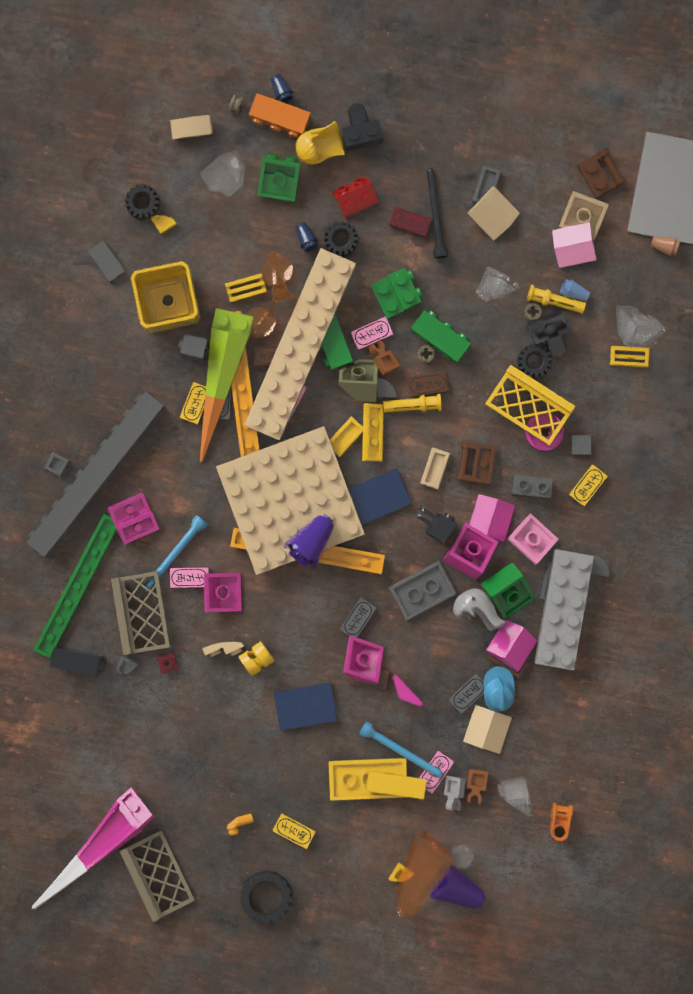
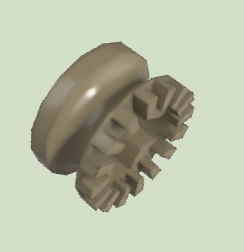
(235, 104)
(536, 307)
(422, 358)

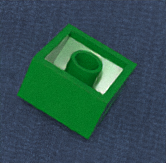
(508, 590)

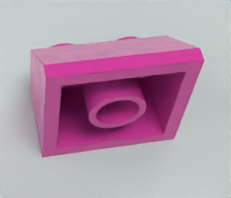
(470, 551)

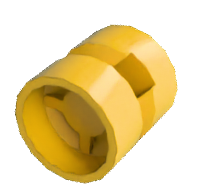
(256, 658)

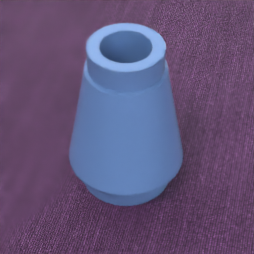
(574, 291)

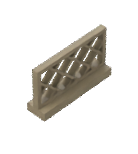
(124, 618)
(141, 883)

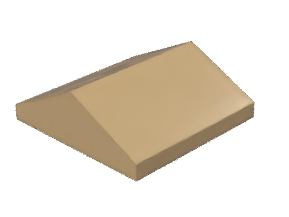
(584, 210)
(493, 213)
(487, 729)

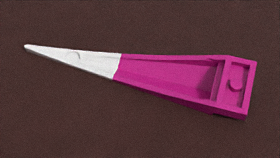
(119, 826)

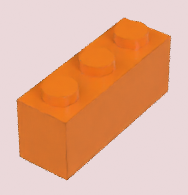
(279, 116)

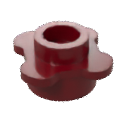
(172, 663)

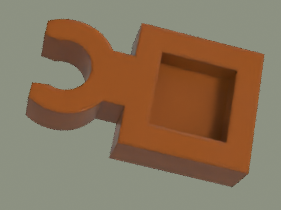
(384, 360)
(476, 781)

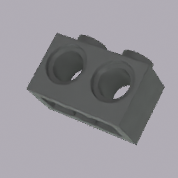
(194, 348)
(531, 486)

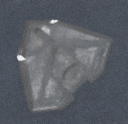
(225, 174)
(495, 285)
(635, 327)
(516, 793)

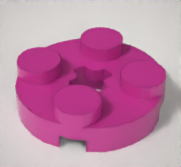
(543, 420)

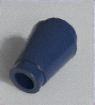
(281, 89)
(306, 237)

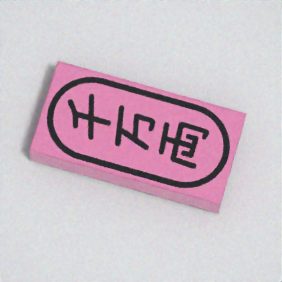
(371, 333)
(187, 577)
(441, 762)

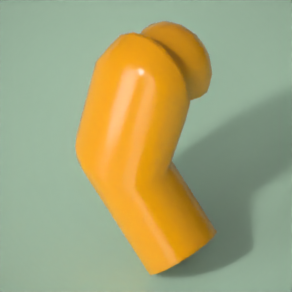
(239, 821)

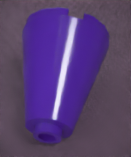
(310, 541)
(458, 890)

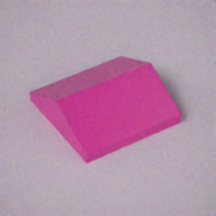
(492, 517)
(222, 592)
(511, 645)
(363, 660)
(404, 692)

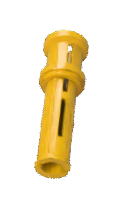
(546, 297)
(422, 403)

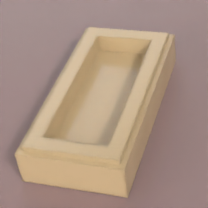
(435, 468)

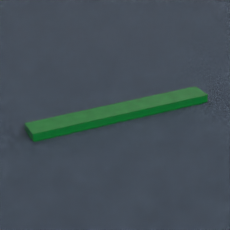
(76, 587)

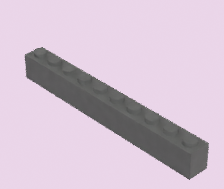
(95, 475)

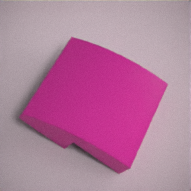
(133, 518)

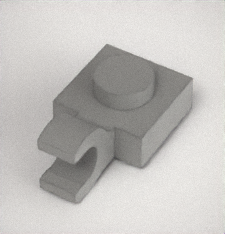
(454, 790)

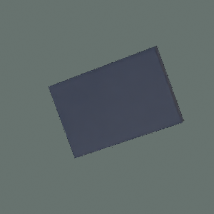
(379, 496)
(305, 706)

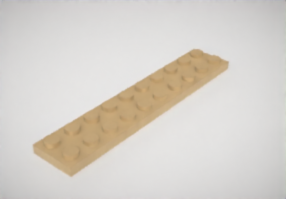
(300, 344)

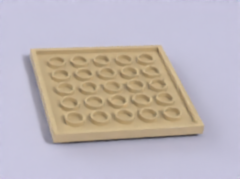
(283, 491)

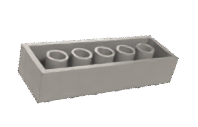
(563, 609)

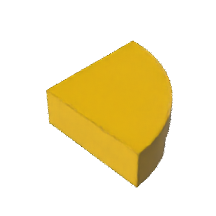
(163, 223)
(396, 874)

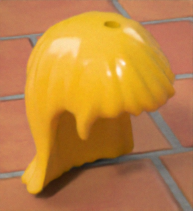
(320, 144)

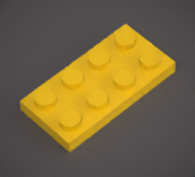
(350, 777)

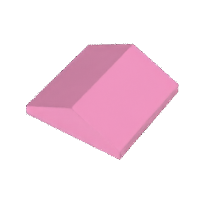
(574, 245)
(532, 539)

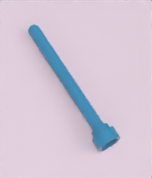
(197, 525)
(369, 731)

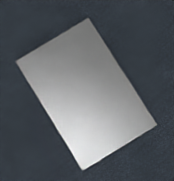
(664, 189)

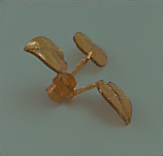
(274, 271)

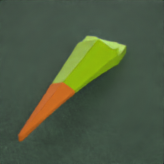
(227, 343)

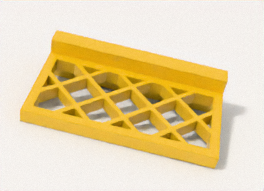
(538, 390)

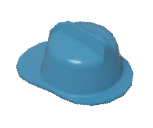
(499, 689)

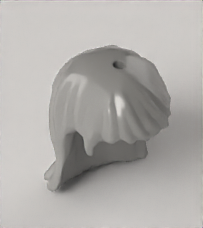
(478, 602)

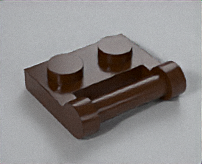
(596, 177)
(482, 463)

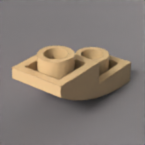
(191, 127)
(229, 647)

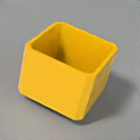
(153, 285)

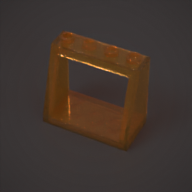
(426, 866)

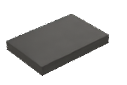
(422, 590)

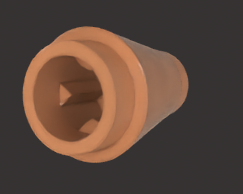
(666, 245)

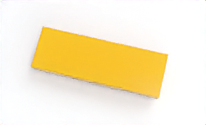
(372, 432)
(396, 785)

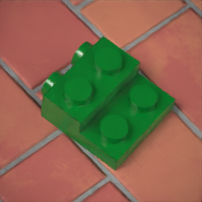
(279, 177)
(397, 293)

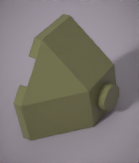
(360, 380)

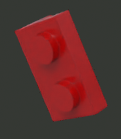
(355, 196)

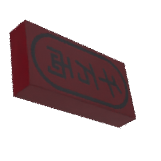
(410, 221)

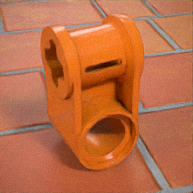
(560, 820)

